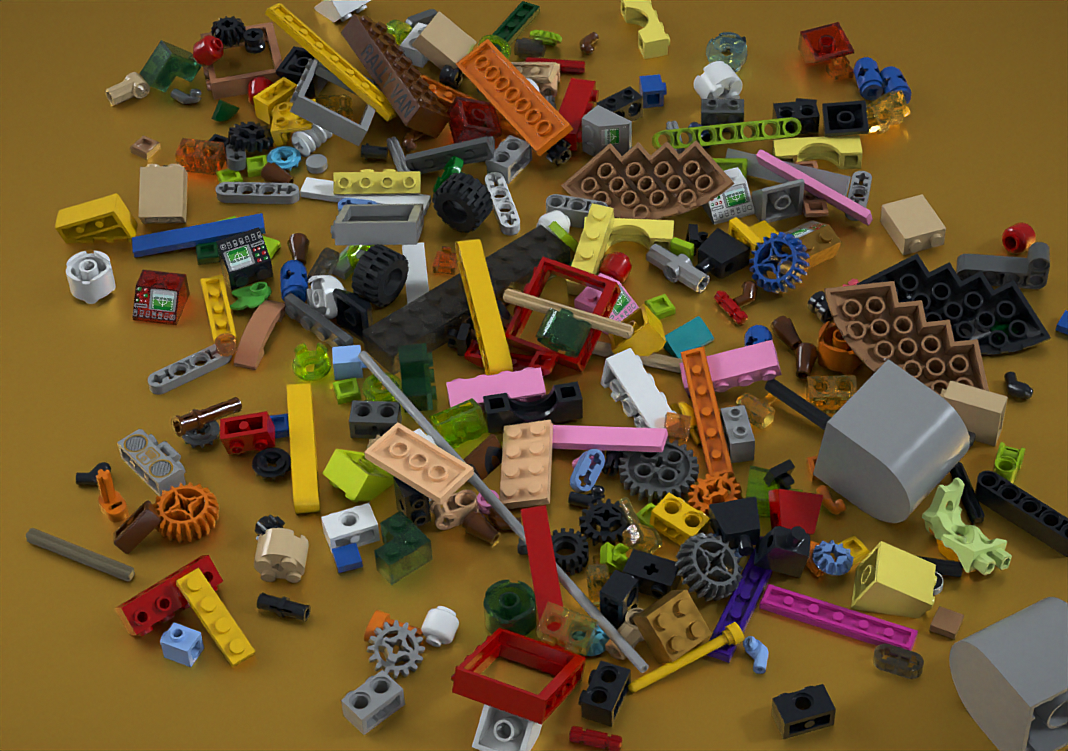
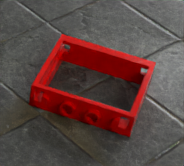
(603, 308)
(537, 708)

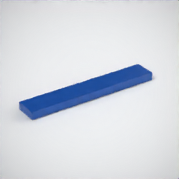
(194, 235)

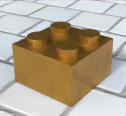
(672, 626)

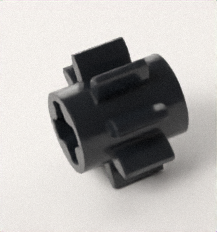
(559, 152)
(266, 523)

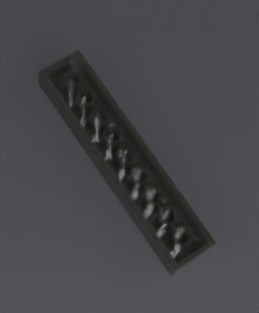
(447, 306)

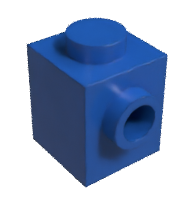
(652, 90)

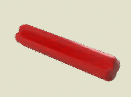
(565, 65)

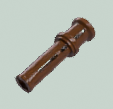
(198, 418)

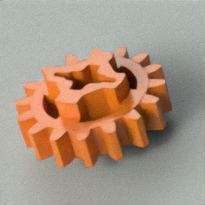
(713, 491)

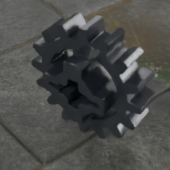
(250, 137)
(603, 523)

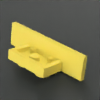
(377, 182)

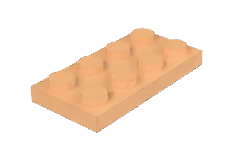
(419, 463)
(526, 464)

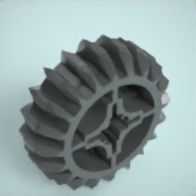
(708, 566)

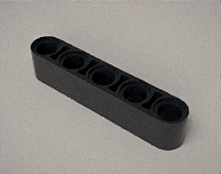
(1023, 510)

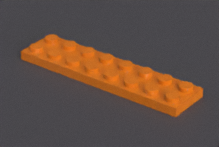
(514, 97)

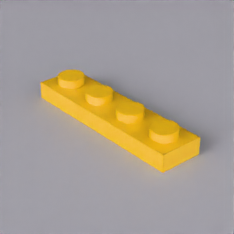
(217, 306)
(215, 617)

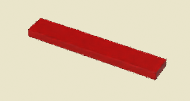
(542, 560)

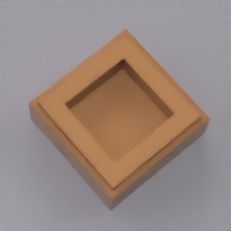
(145, 147)
(946, 622)

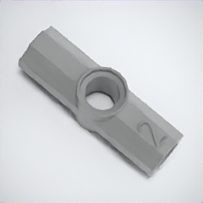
(678, 268)

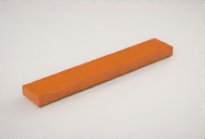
(707, 412)

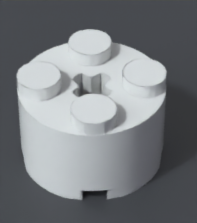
(718, 82)
(90, 276)

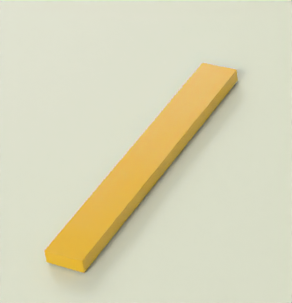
(331, 60)

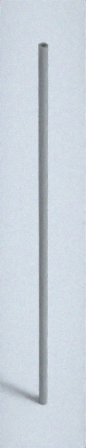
(507, 516)

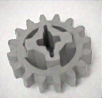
(386, 646)

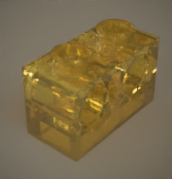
(886, 111)
(830, 392)
(570, 623)

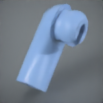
(758, 652)

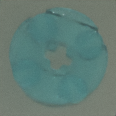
(725, 41)

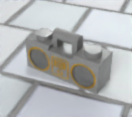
(150, 463)

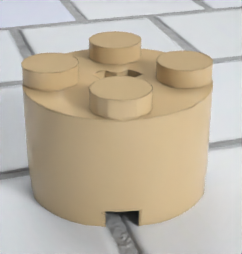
(281, 555)

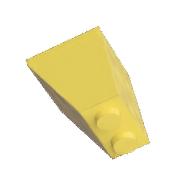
(894, 583)

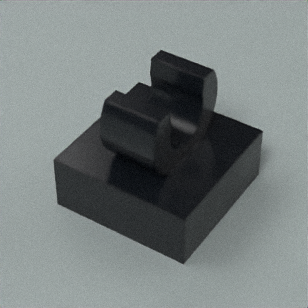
(694, 237)
(460, 339)
(780, 475)

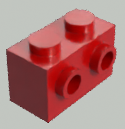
(247, 432)

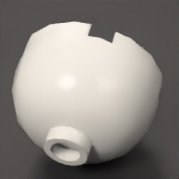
(321, 294)

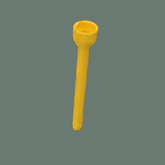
(731, 635)

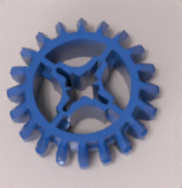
(788, 270)

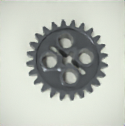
(659, 472)

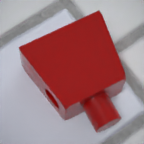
(794, 509)

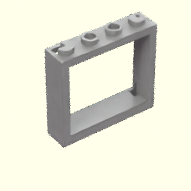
(323, 116)
(378, 224)

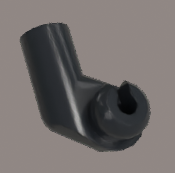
(583, 500)

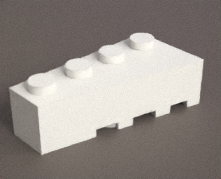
(635, 390)

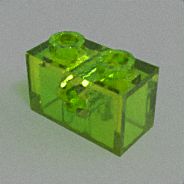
(460, 423)

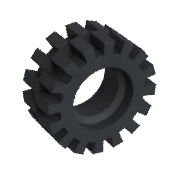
(571, 541)

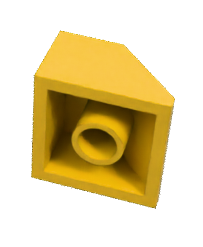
(646, 337)

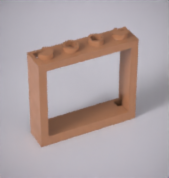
(238, 84)

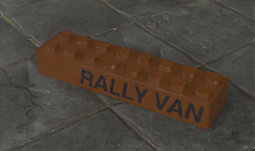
(396, 75)

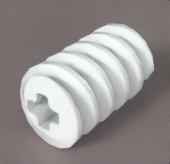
(308, 140)

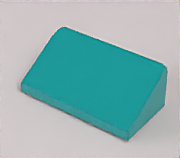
(688, 337)

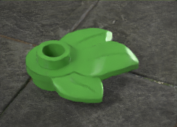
(251, 296)

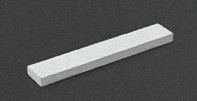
(323, 190)
(417, 275)

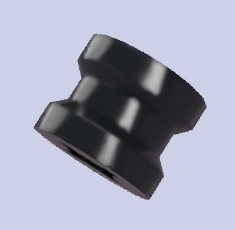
(254, 40)
(451, 76)

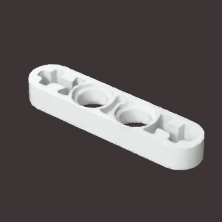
(502, 203)

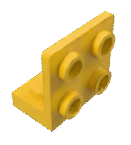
(286, 122)
(750, 235)

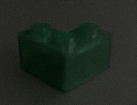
(166, 64)
(417, 376)
(403, 549)

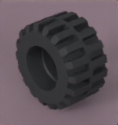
(462, 202)
(380, 275)

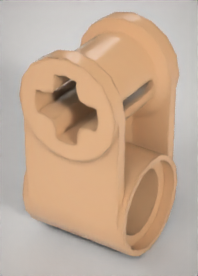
(454, 509)

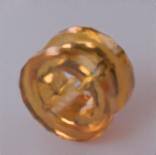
(226, 350)

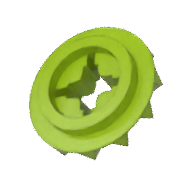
(547, 38)

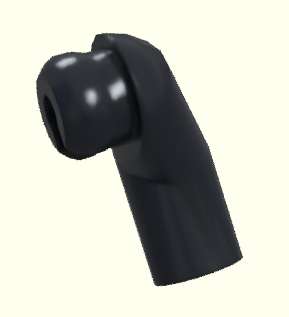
(1017, 388)
(90, 478)

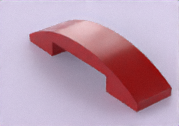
(519, 362)

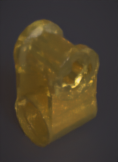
(334, 103)

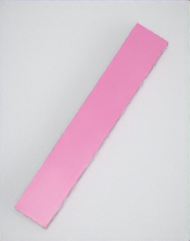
(815, 187)
(609, 438)

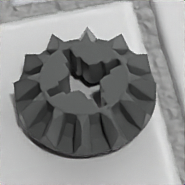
(211, 433)

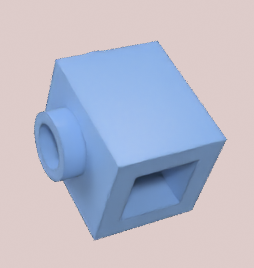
(346, 362)
(182, 644)

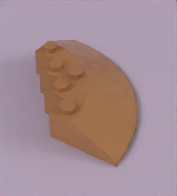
(649, 184)
(885, 329)

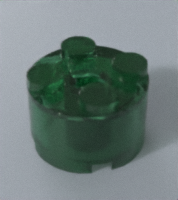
(563, 332)
(510, 607)

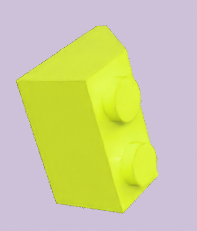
(356, 475)

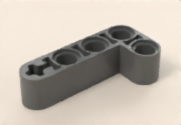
(1000, 270)

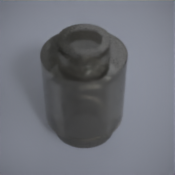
(529, 48)

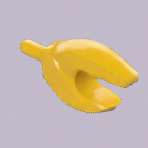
(686, 409)

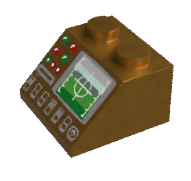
(819, 240)

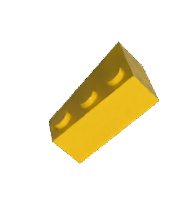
(96, 220)

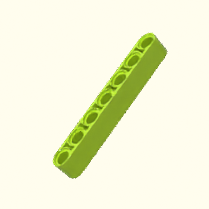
(736, 130)

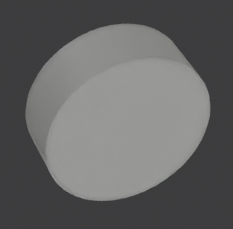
(316, 163)

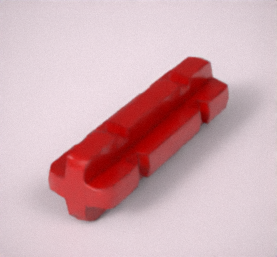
(730, 307)
(595, 738)

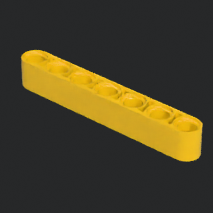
(483, 307)
(303, 448)

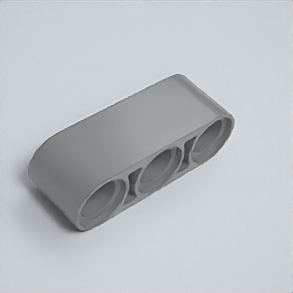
(573, 207)

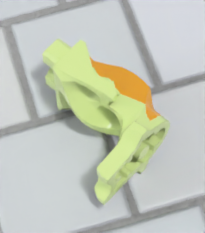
(970, 548)

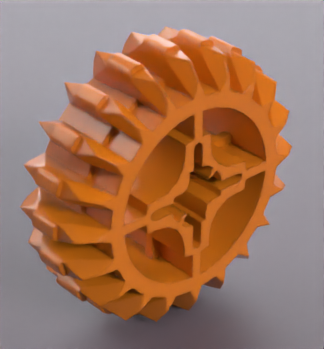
(186, 512)

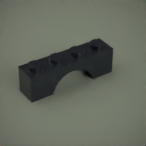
(559, 405)

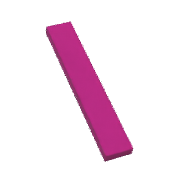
(836, 618)

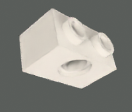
(351, 526)

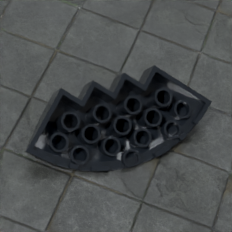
(962, 301)

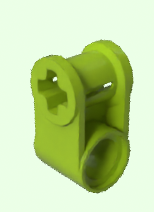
(1008, 461)

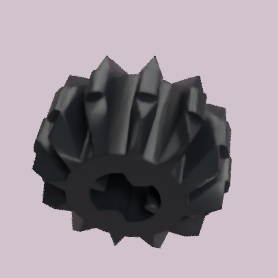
(229, 31)

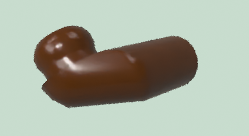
(586, 43)
(410, 138)
(749, 294)
(498, 521)

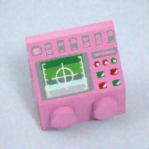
(589, 297)

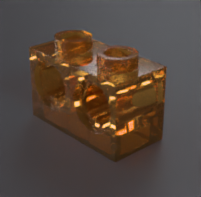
(201, 156)

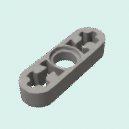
(855, 188)

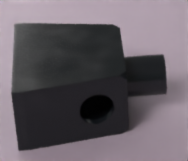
(722, 255)
(736, 523)
(783, 550)

